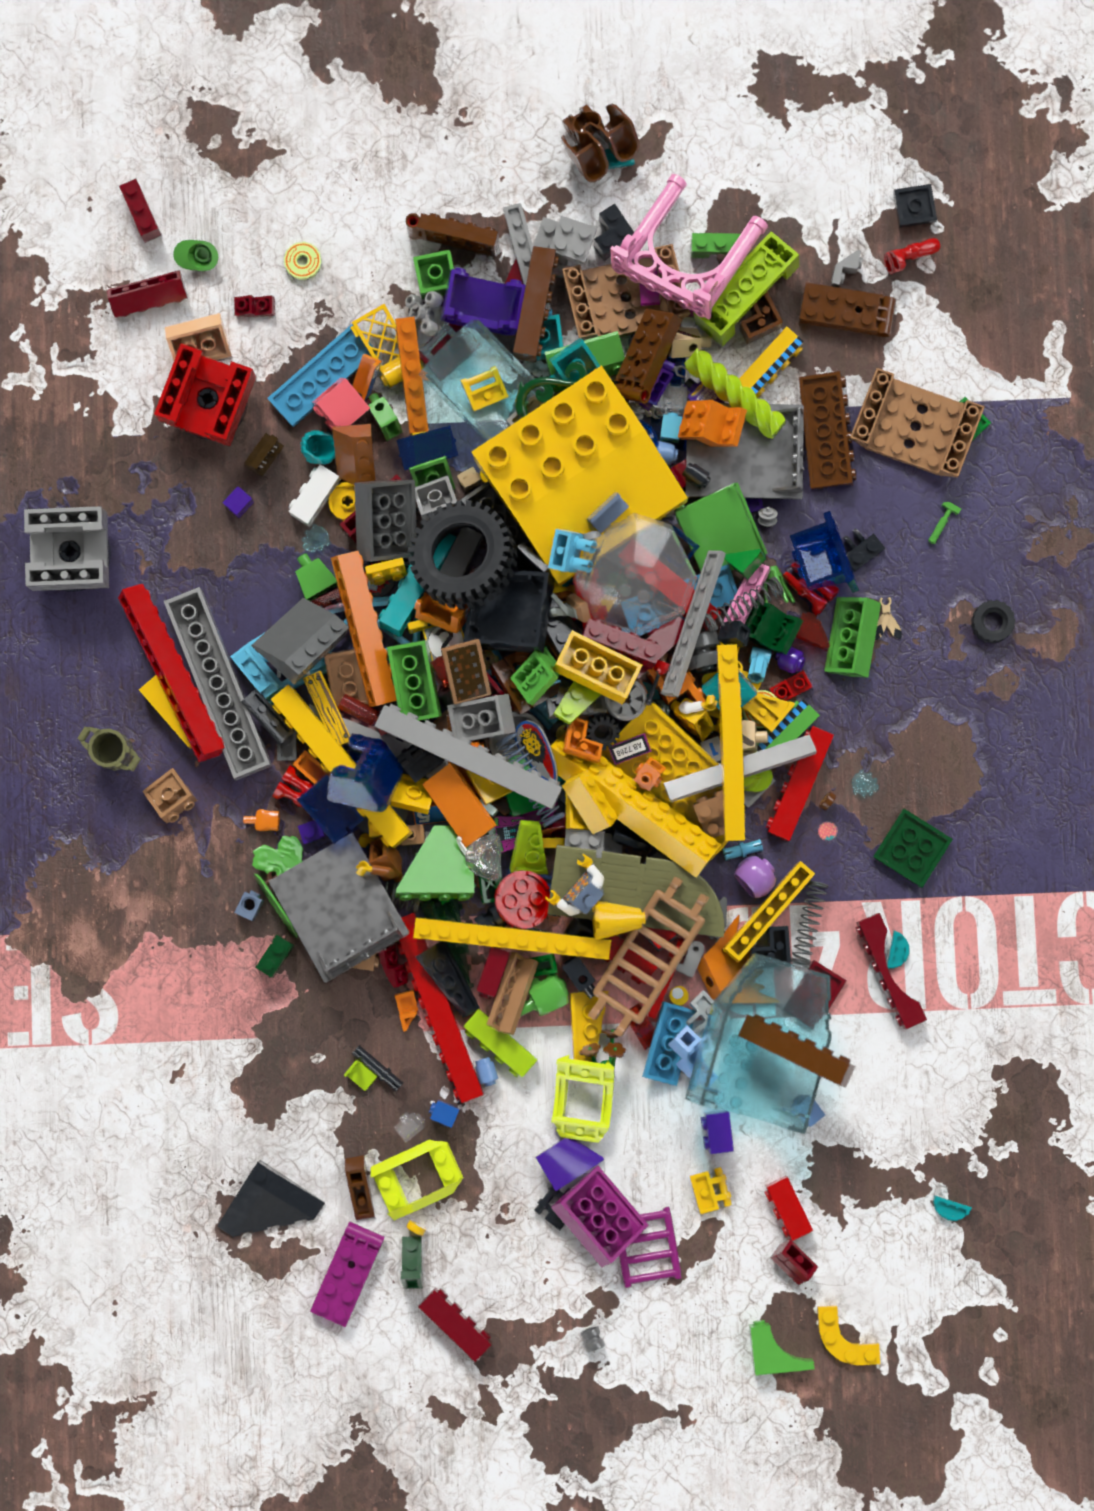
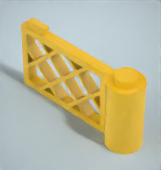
(390, 371)

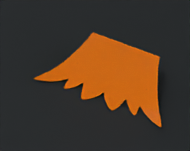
(719, 964)

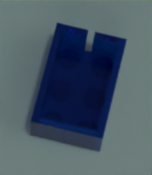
(329, 815)

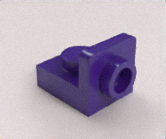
(311, 832)

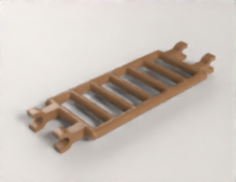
(668, 970)

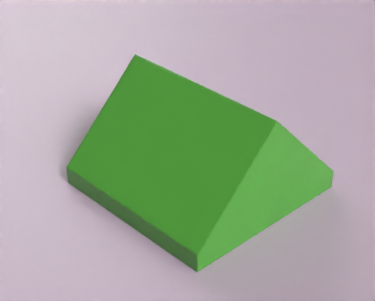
(431, 471)

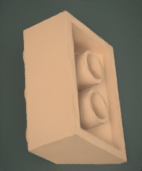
(203, 334)

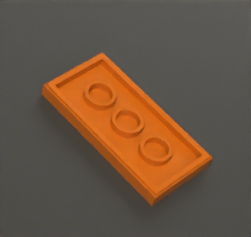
(459, 804)

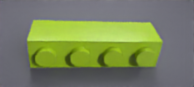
(501, 1044)

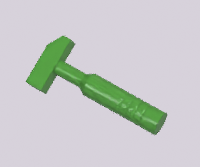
(943, 521)

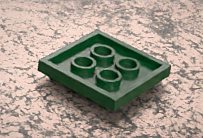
(912, 848)

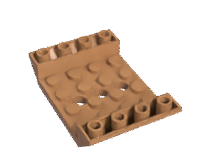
(598, 302)
(944, 430)

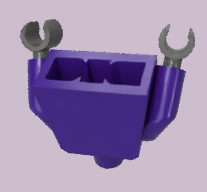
(660, 385)

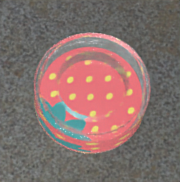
(827, 831)

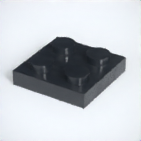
(915, 205)

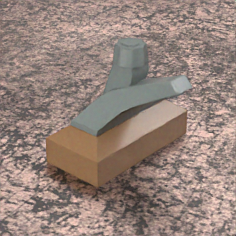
(573, 607)

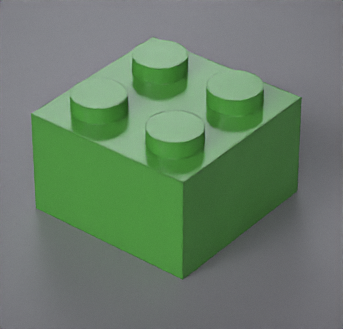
(433, 272)

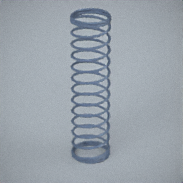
(554, 818)

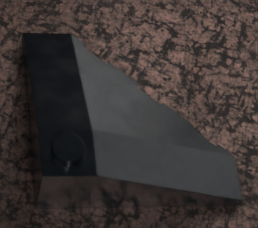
(268, 1201)

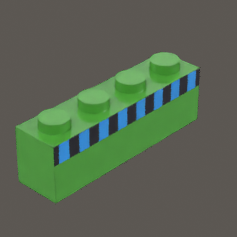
(791, 726)

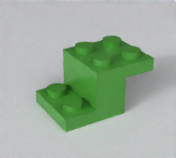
(535, 675)

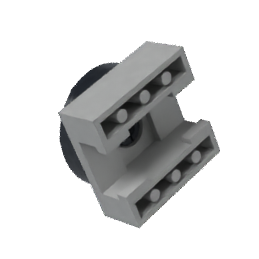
(53, 535)

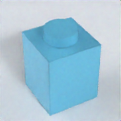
(670, 427)

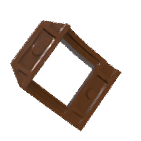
(504, 670)

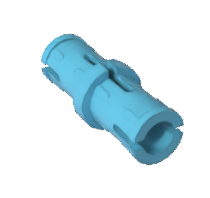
(742, 849)

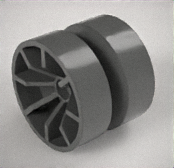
(703, 658)

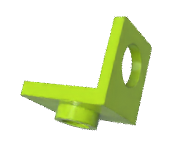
(361, 1075)

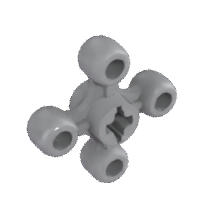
(423, 313)

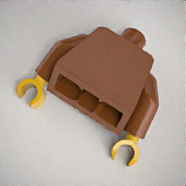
(383, 860)

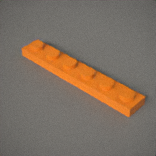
(410, 372)

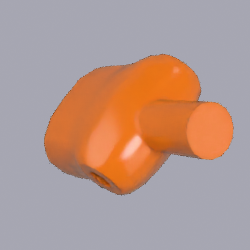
(264, 820)

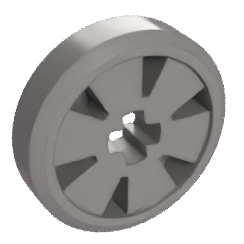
(633, 709)

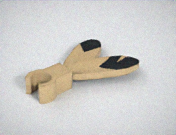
(888, 620)

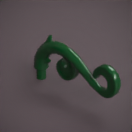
(546, 382)

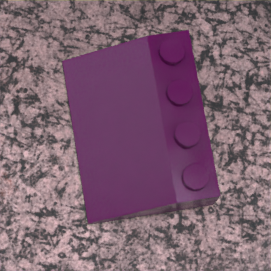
(600, 1216)

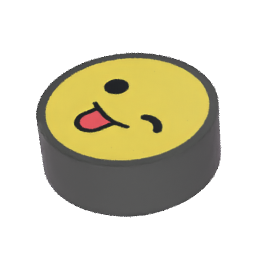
(558, 728)

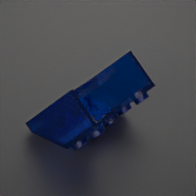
(373, 778)

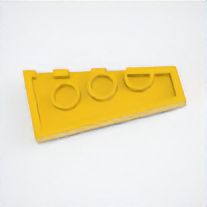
(584, 1028)

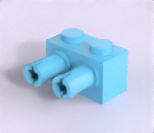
(567, 550)

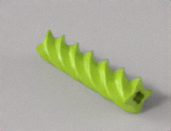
(729, 389)

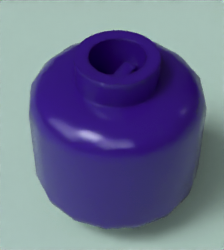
(792, 661)

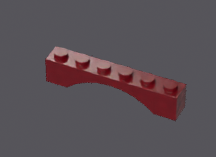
(874, 934)

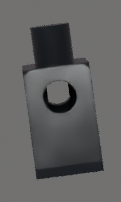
(574, 969)

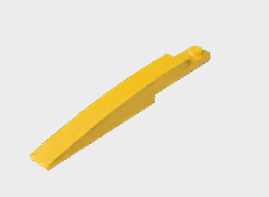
(731, 742)

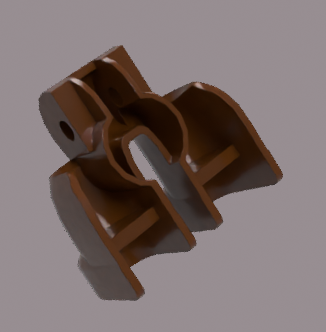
(589, 152)

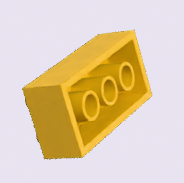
(597, 667)

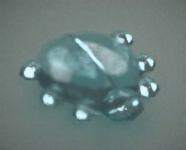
(315, 538)
(864, 783)

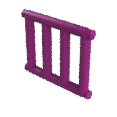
(672, 1252)

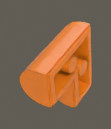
(577, 744)

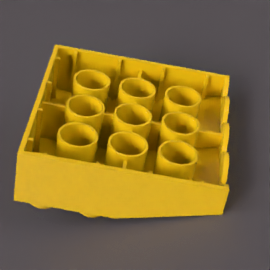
(571, 459)

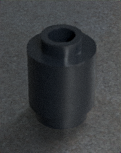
(696, 475)

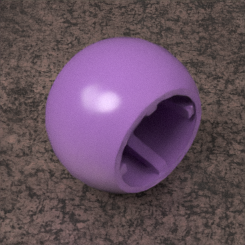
(755, 876)

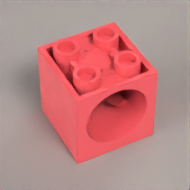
(340, 404)

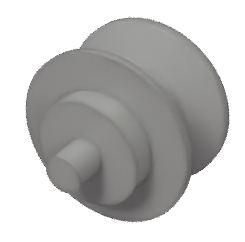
(637, 409)
(767, 517)

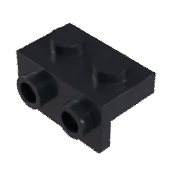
(623, 835)

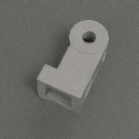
(691, 960)

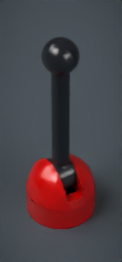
(660, 668)

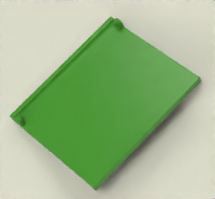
(720, 524)

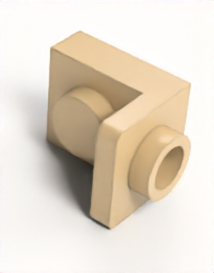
(469, 479)

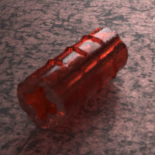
(358, 709)

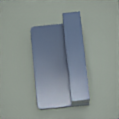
(608, 512)

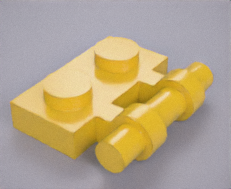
(705, 1192)

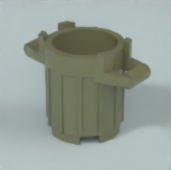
(110, 749)

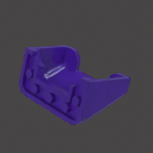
(488, 301)

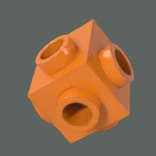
(649, 774)

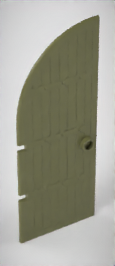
(633, 885)

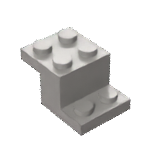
(568, 237)
(585, 839)

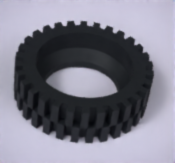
(486, 577)

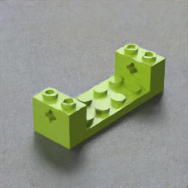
(750, 282)

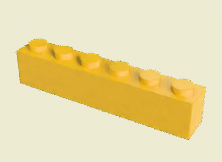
(768, 911)

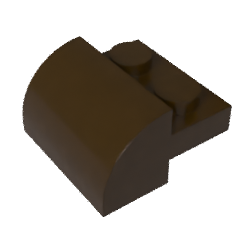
(263, 454)

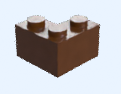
(763, 322)

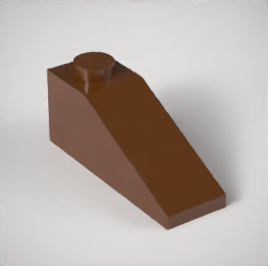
(359, 1187)

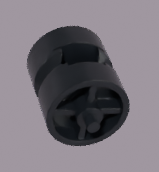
(491, 918)

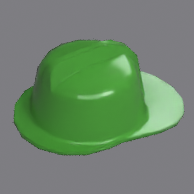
(196, 255)

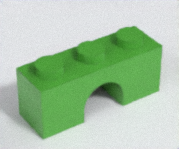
(708, 244)

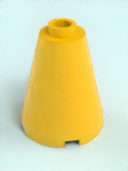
(615, 919)

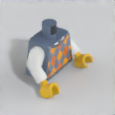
(584, 892)

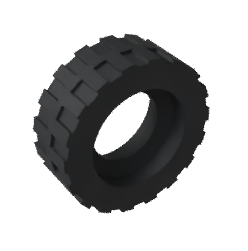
(1007, 621)

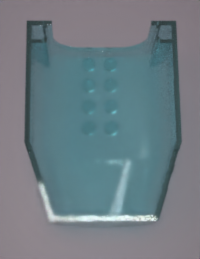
(746, 1077)

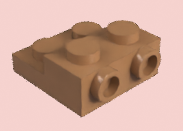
(170, 796)
(711, 813)

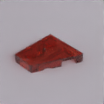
(325, 600)

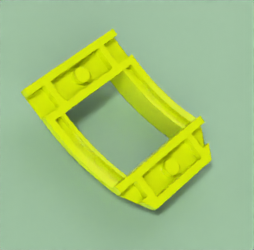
(587, 1072)
(391, 1188)

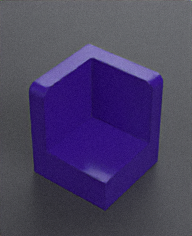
(238, 502)

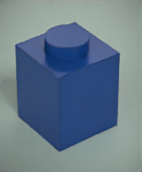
(444, 1113)

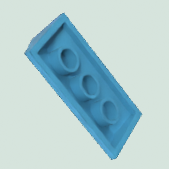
(661, 1057)

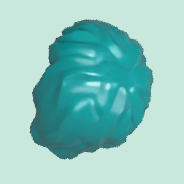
(318, 447)

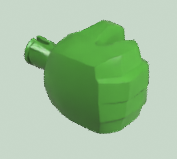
(546, 995)

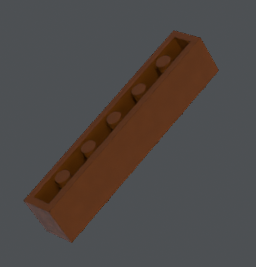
(534, 304)
(797, 1051)

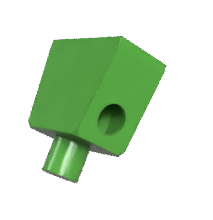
(384, 416)
(314, 577)

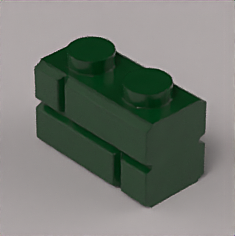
(275, 956)

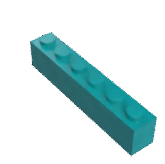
(402, 604)

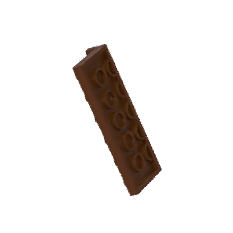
(827, 430)

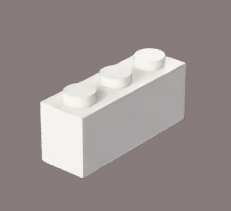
(314, 495)

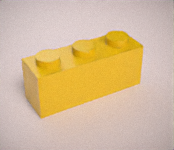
(590, 801)

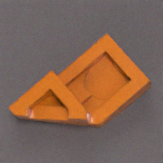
(407, 1007)

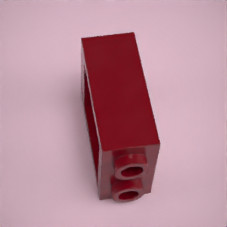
(493, 972)

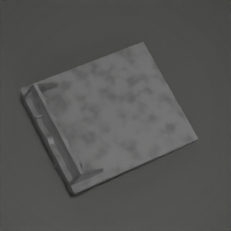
(759, 463)
(337, 911)

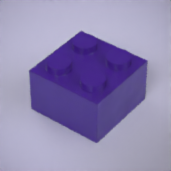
(718, 1132)

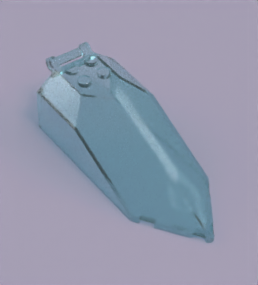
(465, 356)

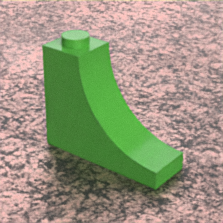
(769, 1356)

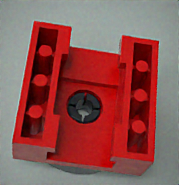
(194, 380)

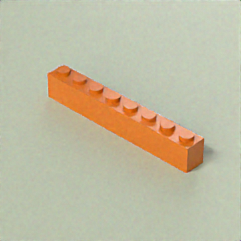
(364, 628)

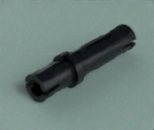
(374, 1065)

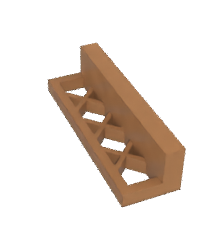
(514, 994)

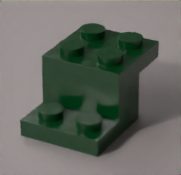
(772, 628)

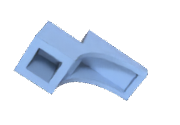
(686, 1046)

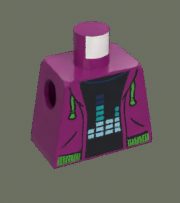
(507, 830)

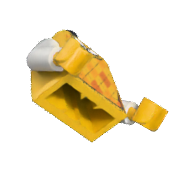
(695, 718)

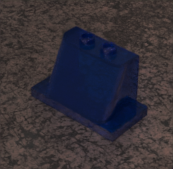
(823, 556)

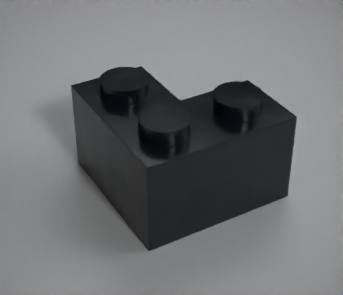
(615, 228)
(777, 944)

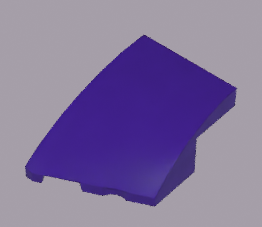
(567, 1161)

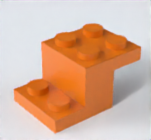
(712, 423)
(687, 688)

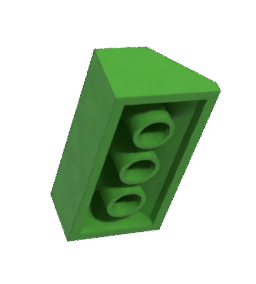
(605, 349)
(852, 636)
(414, 679)

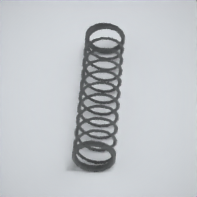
(772, 587)
(806, 961)

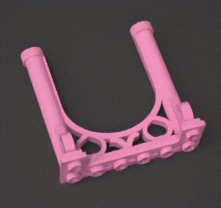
(699, 300)

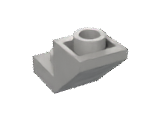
(847, 265)

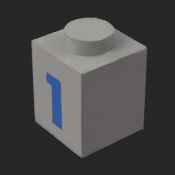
(712, 747)

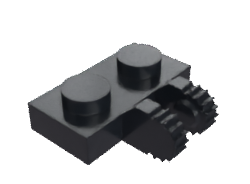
(864, 551)

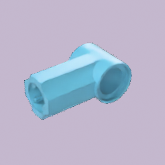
(758, 662)

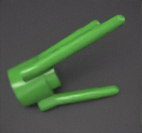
(774, 572)

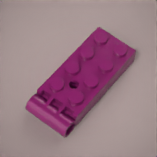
(344, 1283)

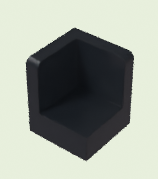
(734, 634)

